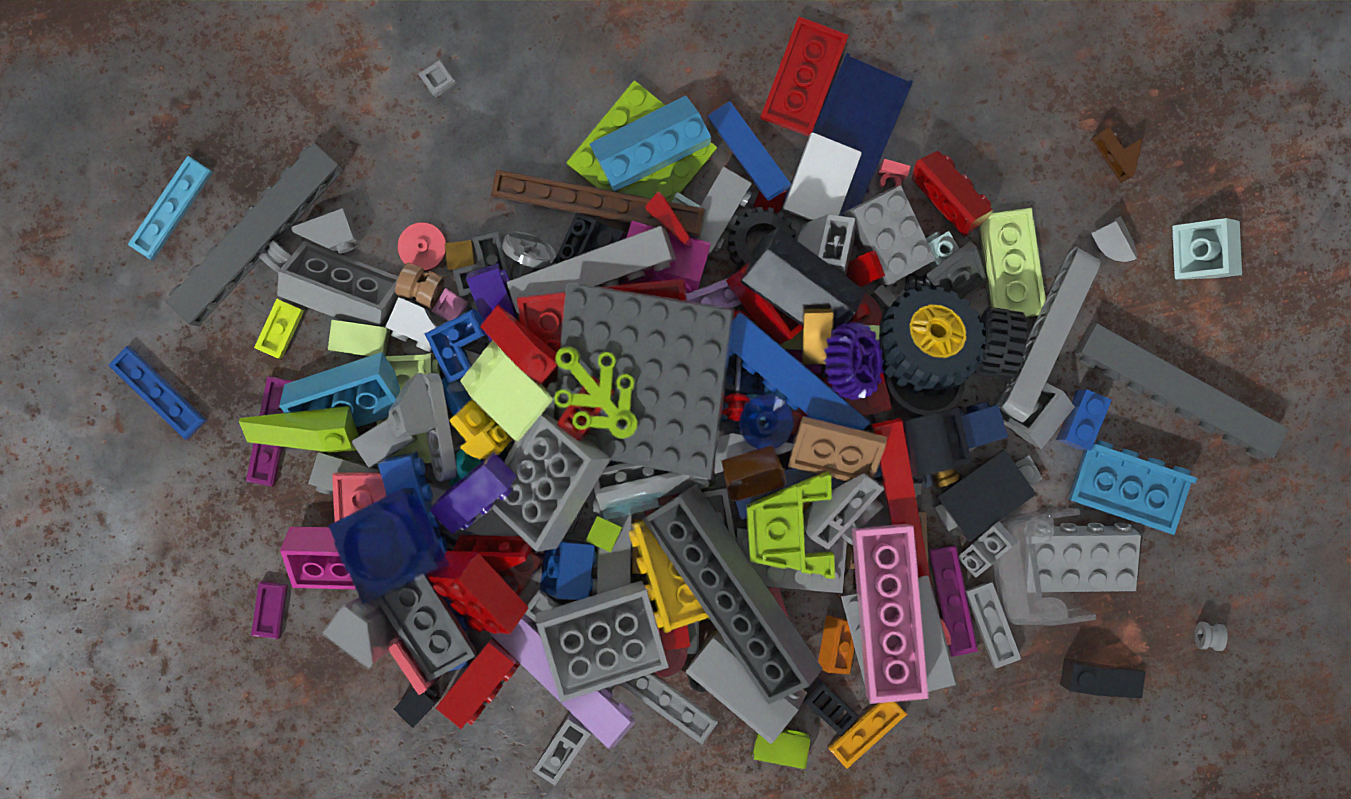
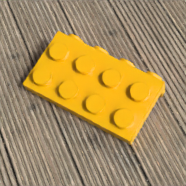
(671, 595)

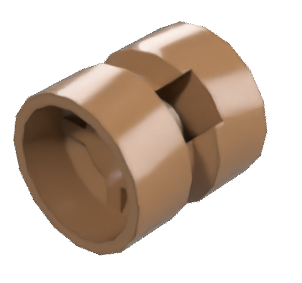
(419, 285)

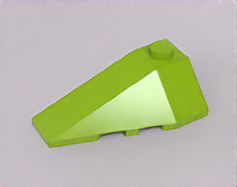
(314, 430)

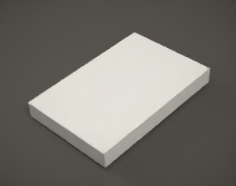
(821, 178)

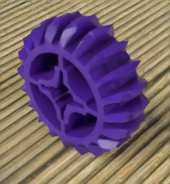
(853, 360)

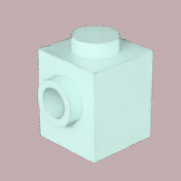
(942, 247)

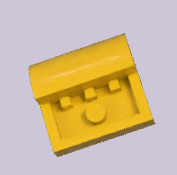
(480, 431)

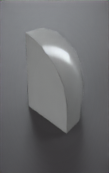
(1116, 241)

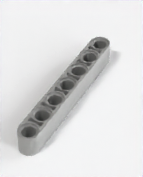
(1049, 333)

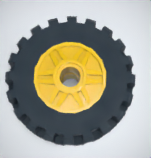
(931, 340)

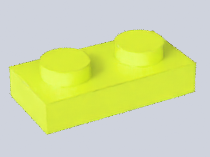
(279, 329)

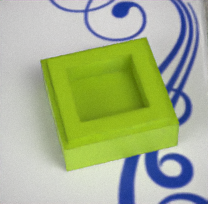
(604, 534)

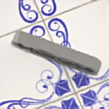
(440, 436)

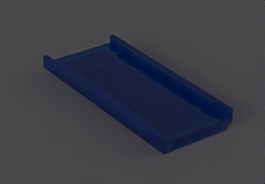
(862, 117)

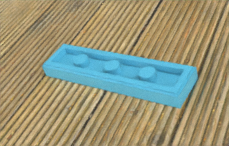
(170, 208)

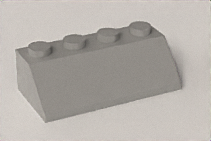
(337, 286)
(362, 631)
(726, 679)

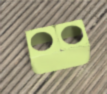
(358, 338)

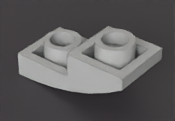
(987, 549)

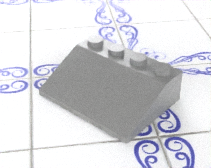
(550, 484)
(601, 641)
(937, 657)

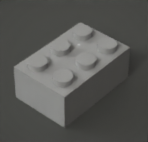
(891, 229)

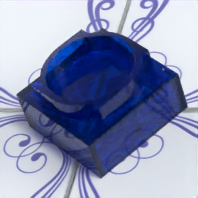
(387, 545)

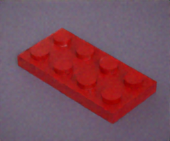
(804, 76)

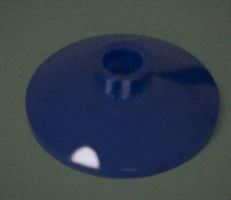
(778, 421)

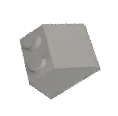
(1045, 419)

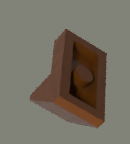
(1121, 160)

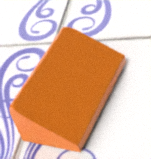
(836, 646)

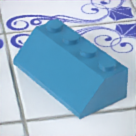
(651, 143)
(363, 385)

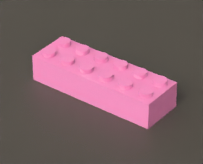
(889, 613)

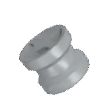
(275, 256)
(1211, 636)

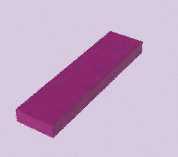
(266, 458)
(952, 599)

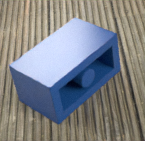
(1084, 420)

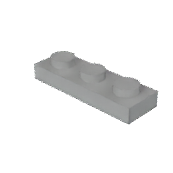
(992, 624)

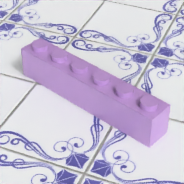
(594, 710)

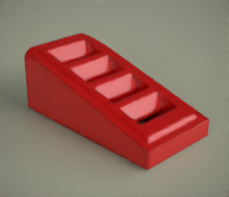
(663, 213)
(566, 420)

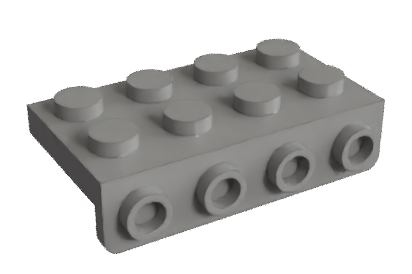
(1089, 558)

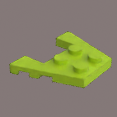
(778, 528)

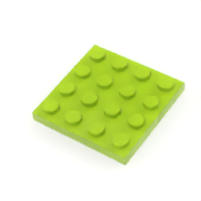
(631, 106)

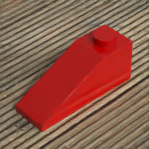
(520, 345)
(498, 551)

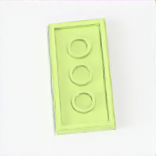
(1012, 262)

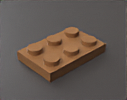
(836, 450)

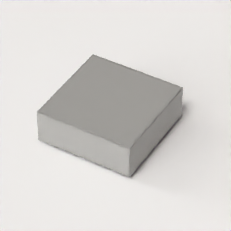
(437, 78)

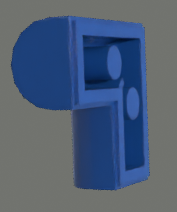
(448, 343)

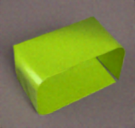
(788, 749)

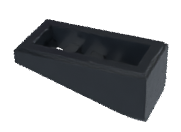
(816, 694)

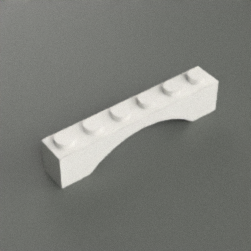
(412, 322)

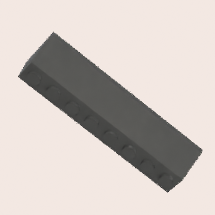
(733, 595)

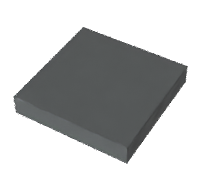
(959, 272)

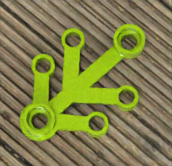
(598, 395)

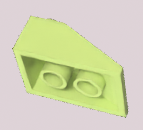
(505, 391)

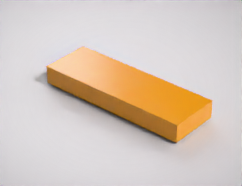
(866, 731)

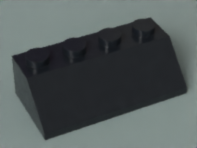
(798, 280)

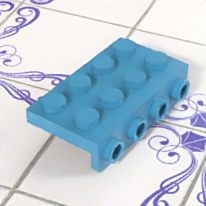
(1131, 487)

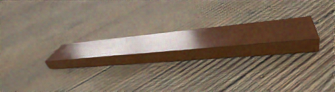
(588, 200)

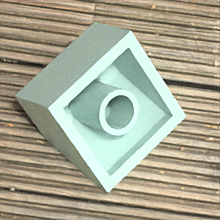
(1207, 249)

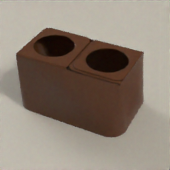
(753, 473)

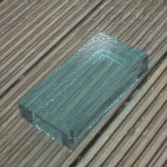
(631, 508)

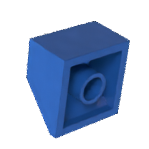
(568, 570)

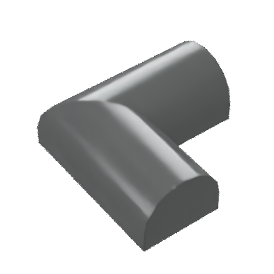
(489, 252)

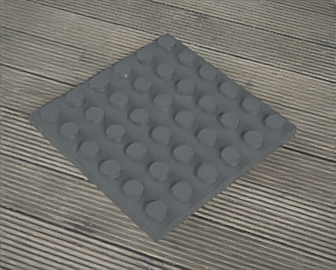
(678, 368)

